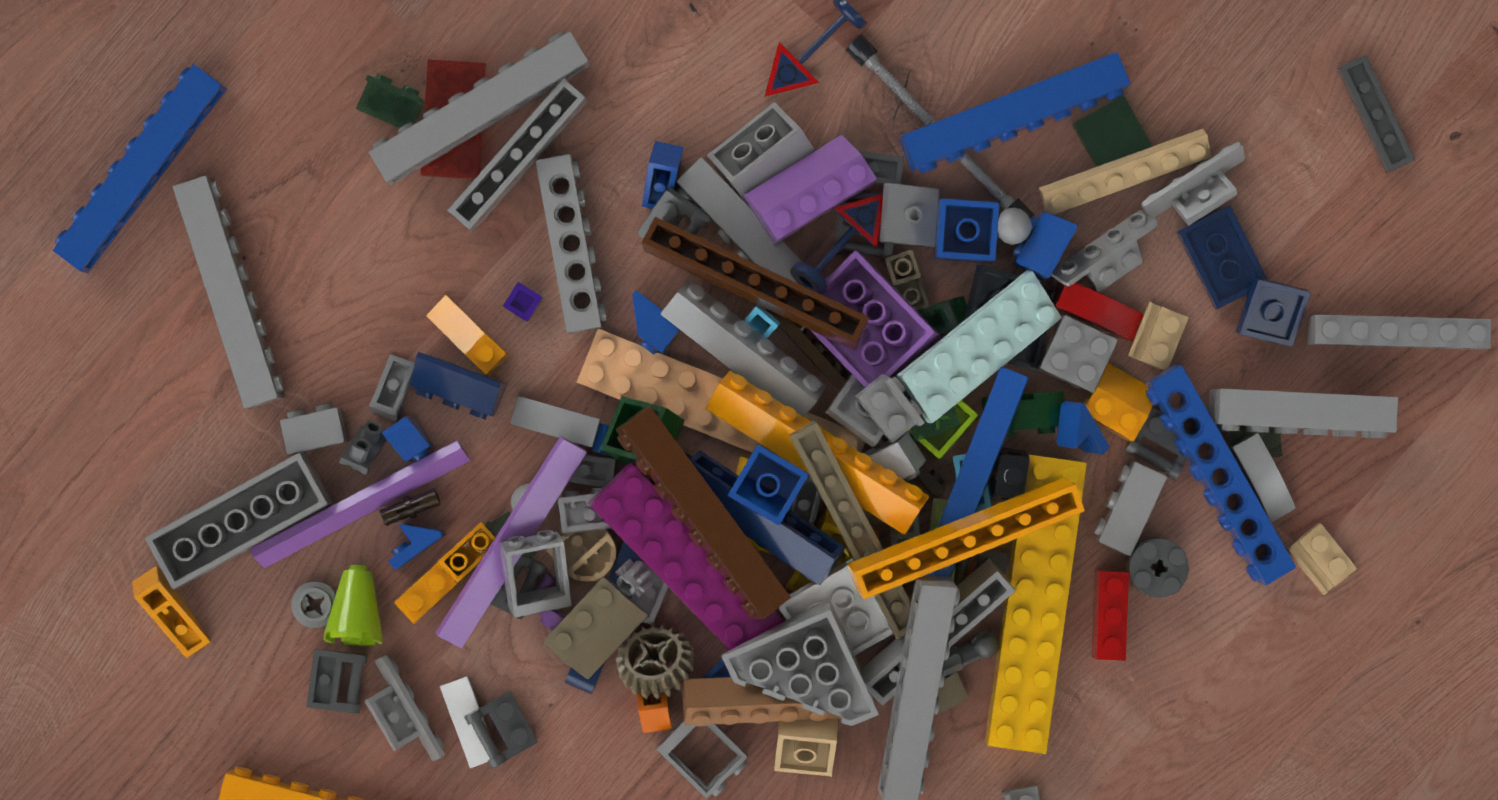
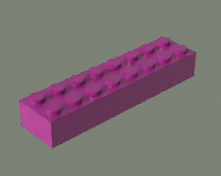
(663, 543)

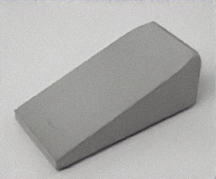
(392, 388)

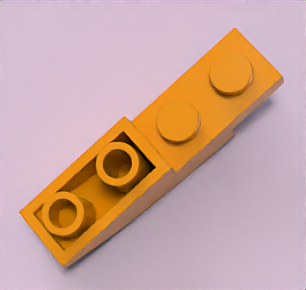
(445, 574)

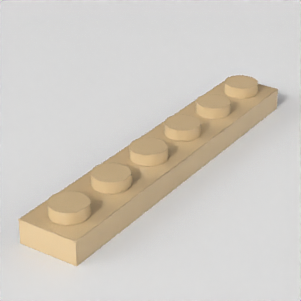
(1125, 172)

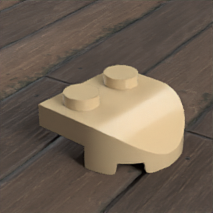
(589, 554)

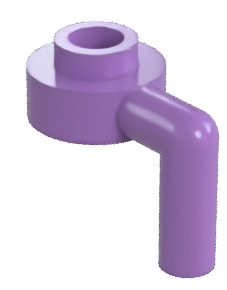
(551, 618)

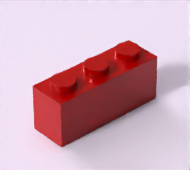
(1110, 615)

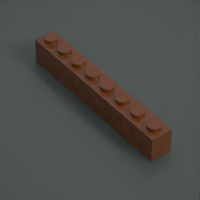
(755, 283)
(702, 513)

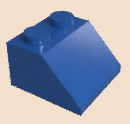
(1044, 245)
(768, 485)

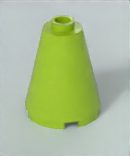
(355, 610)

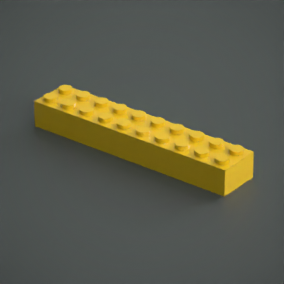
(1034, 621)

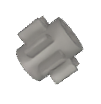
(634, 578)

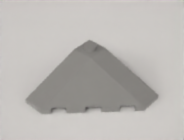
(808, 663)

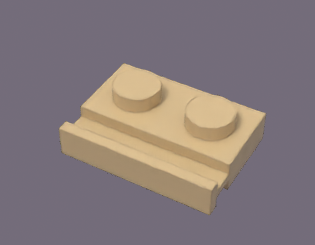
(1157, 336)
(1321, 558)

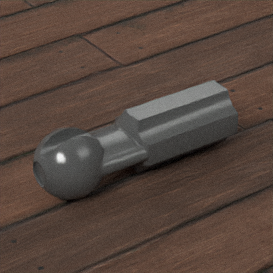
(982, 645)

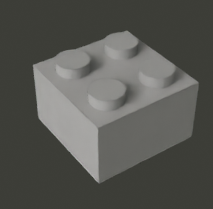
(1077, 354)

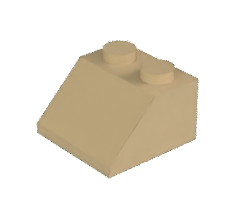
(806, 747)

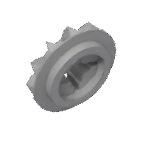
(301, 603)

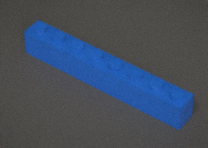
(1014, 112)
(139, 168)

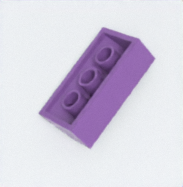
(809, 188)

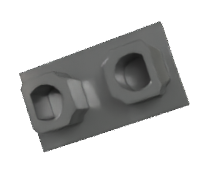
(364, 447)

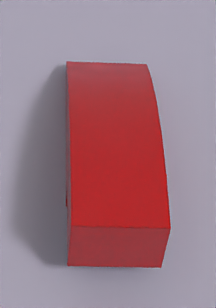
(1099, 310)

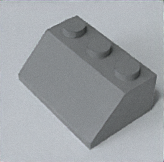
(760, 150)

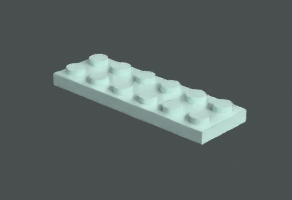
(979, 346)

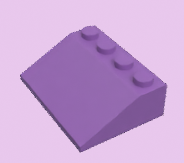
(894, 329)

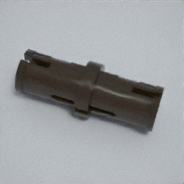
(391, 514)

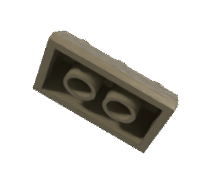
(595, 627)

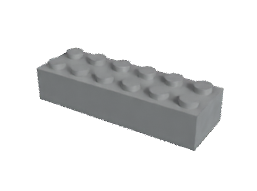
(1307, 411)
(238, 520)

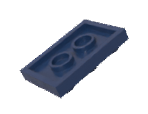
(1221, 256)

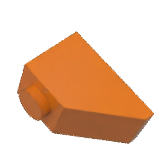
(654, 713)

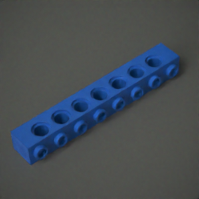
(1276, 559)

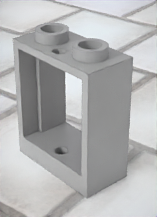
(541, 599)
(718, 783)

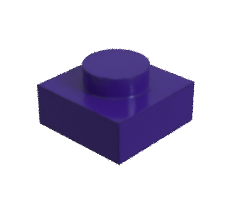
(522, 301)

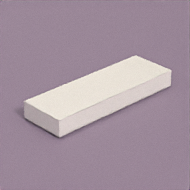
(460, 702)

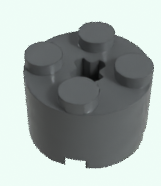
(1166, 581)

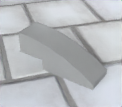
(555, 421)
(1263, 476)

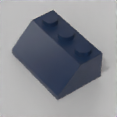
(456, 386)

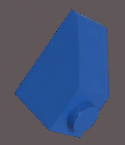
(661, 172)
(652, 326)
(408, 439)

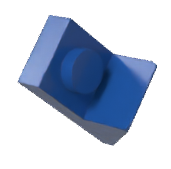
(1079, 429)
(421, 539)

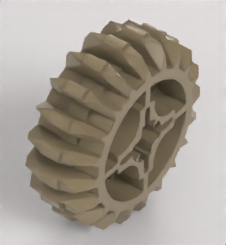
(649, 675)

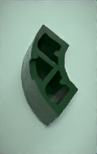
(1036, 411)

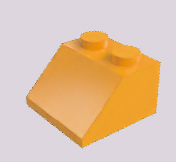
(1119, 403)

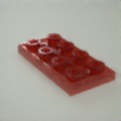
(442, 83)

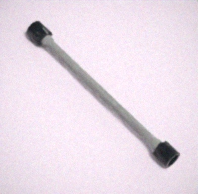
(864, 53)

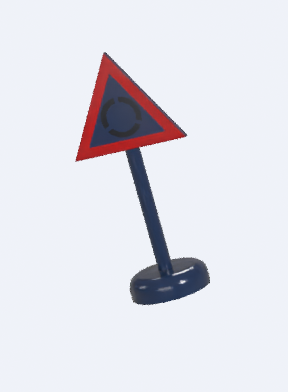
(789, 72)
(864, 218)

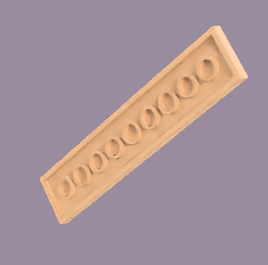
(631, 371)

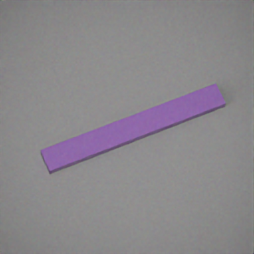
(360, 504)
(522, 522)

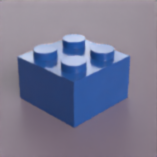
(966, 231)

